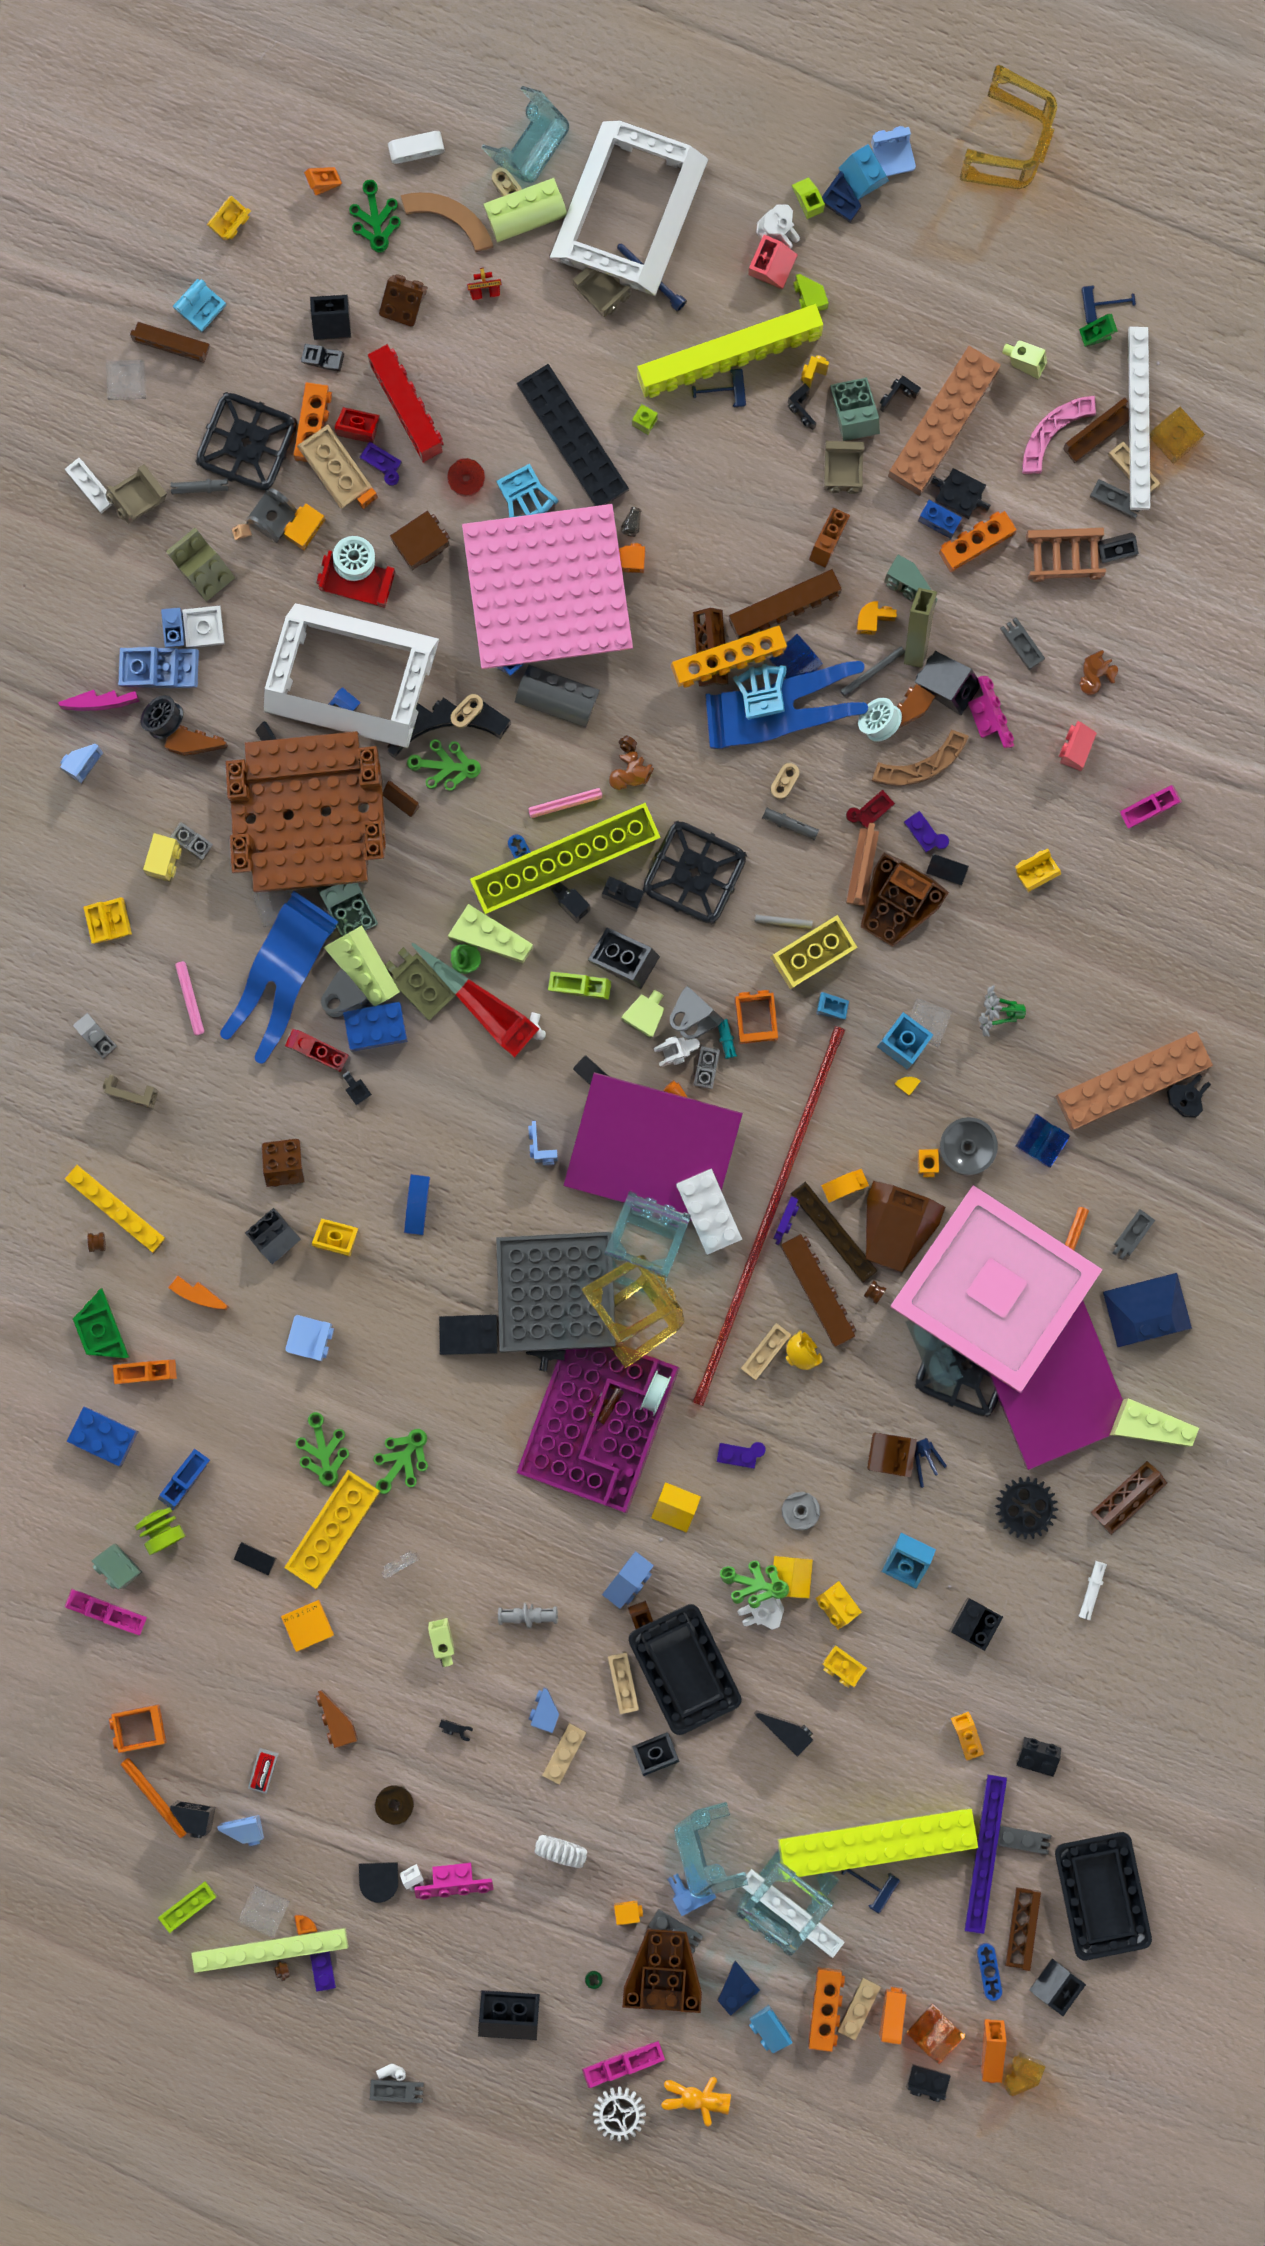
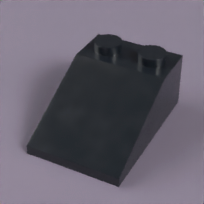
(624, 957)
(468, 1334)
(790, 1733)

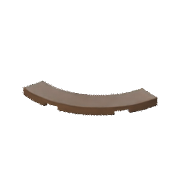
(452, 211)
(924, 769)

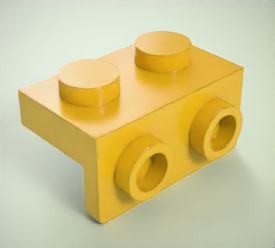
(229, 218)
(816, 364)
(1037, 870)
(838, 1605)
(844, 1666)

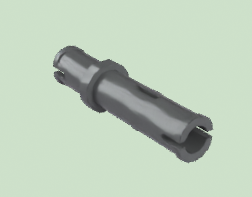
(199, 486)
(790, 823)

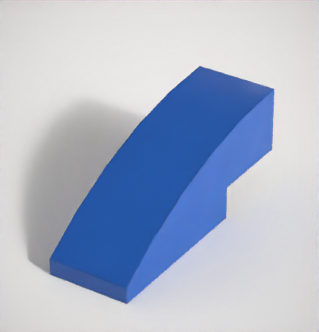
(417, 1204)
(183, 1479)

